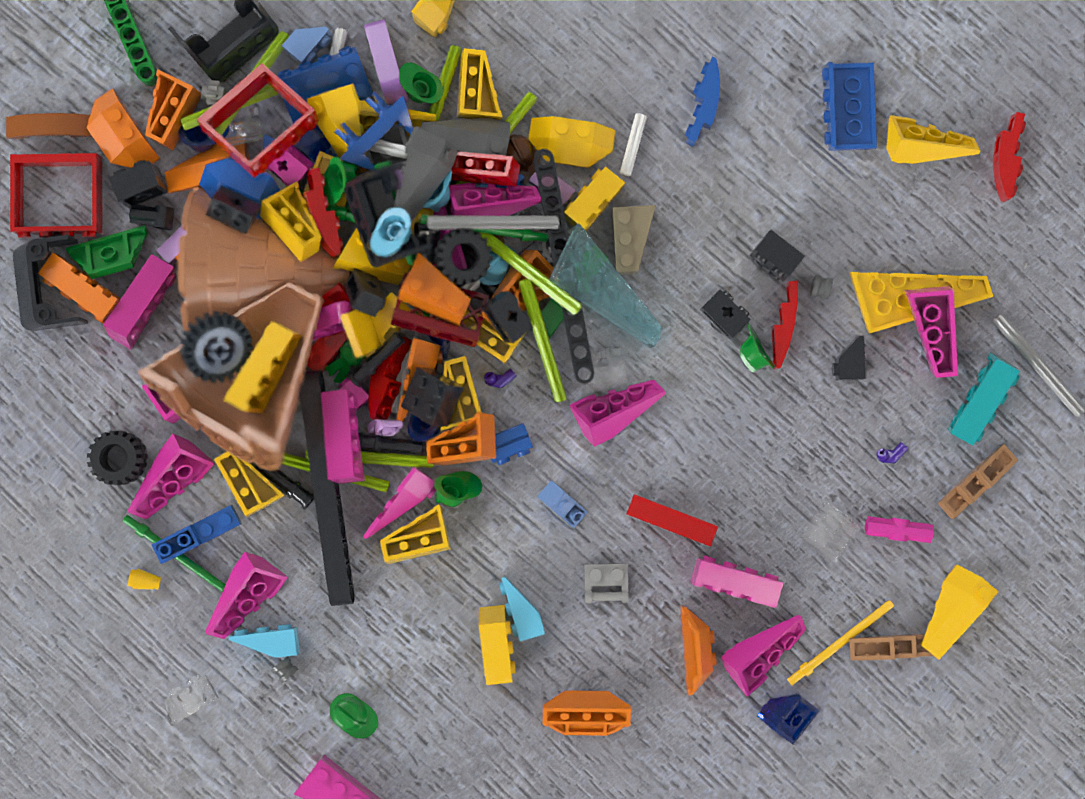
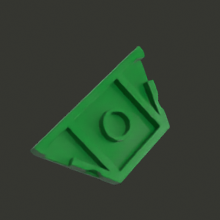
(109, 253)

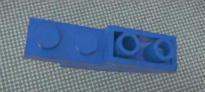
(708, 95)
(196, 534)

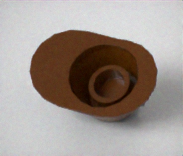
(523, 152)

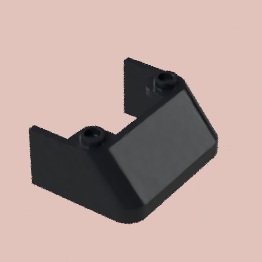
(233, 43)
(368, 200)
(33, 313)

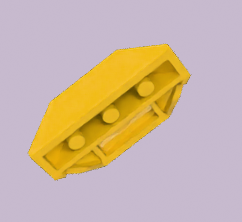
(571, 140)

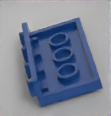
(325, 75)
(850, 106)

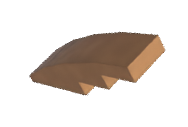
(977, 481)
(887, 647)

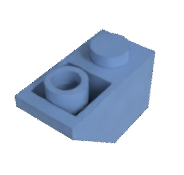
(306, 42)
(562, 504)

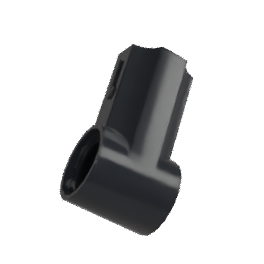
(159, 216)
(425, 237)

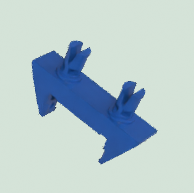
(387, 117)

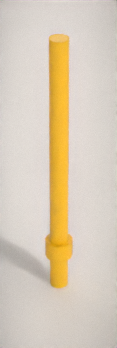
(807, 668)

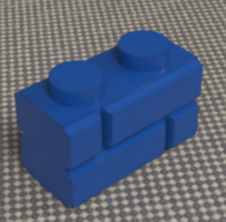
(512, 442)

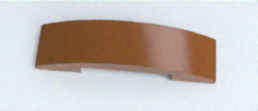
(47, 124)

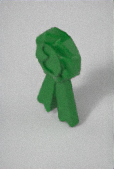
(344, 363)

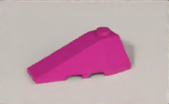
(753, 657)

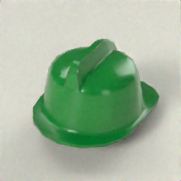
(420, 84)
(336, 177)
(753, 353)
(457, 487)
(353, 716)

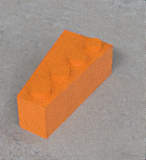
(79, 286)

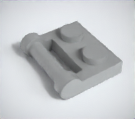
(606, 575)

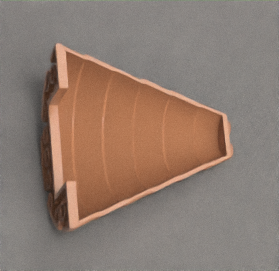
(233, 269)
(201, 403)

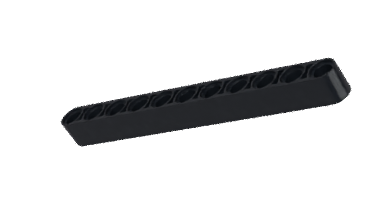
(562, 234)
(326, 495)

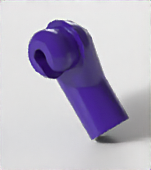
(498, 380)
(892, 456)

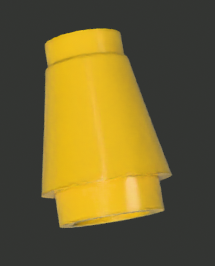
(143, 580)

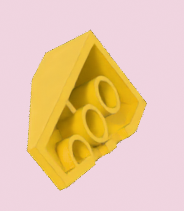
(916, 144)
(958, 606)

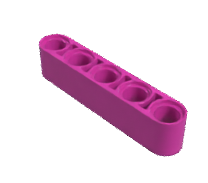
(330, 319)

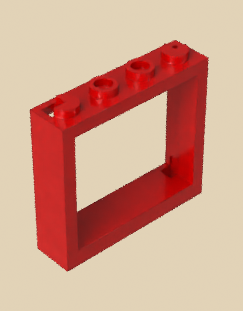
(238, 97)
(17, 165)

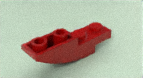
(1005, 163)
(325, 220)
(384, 386)

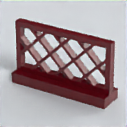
(440, 328)

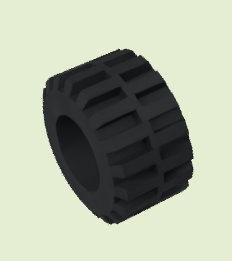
(480, 253)
(99, 458)

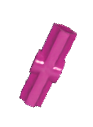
(899, 529)

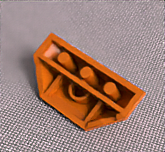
(118, 132)
(697, 650)
(586, 713)

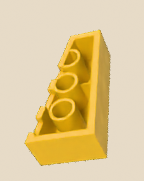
(263, 369)

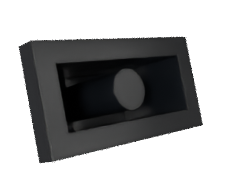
(851, 362)

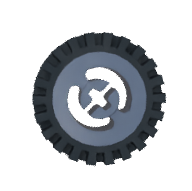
(213, 331)

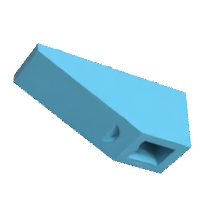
(525, 614)
(275, 642)

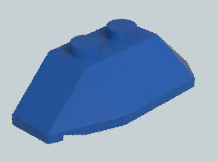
(236, 178)

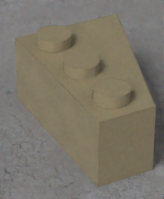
(630, 236)

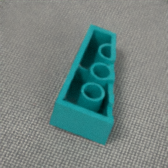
(984, 399)

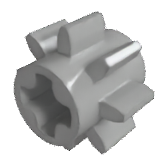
(212, 92)

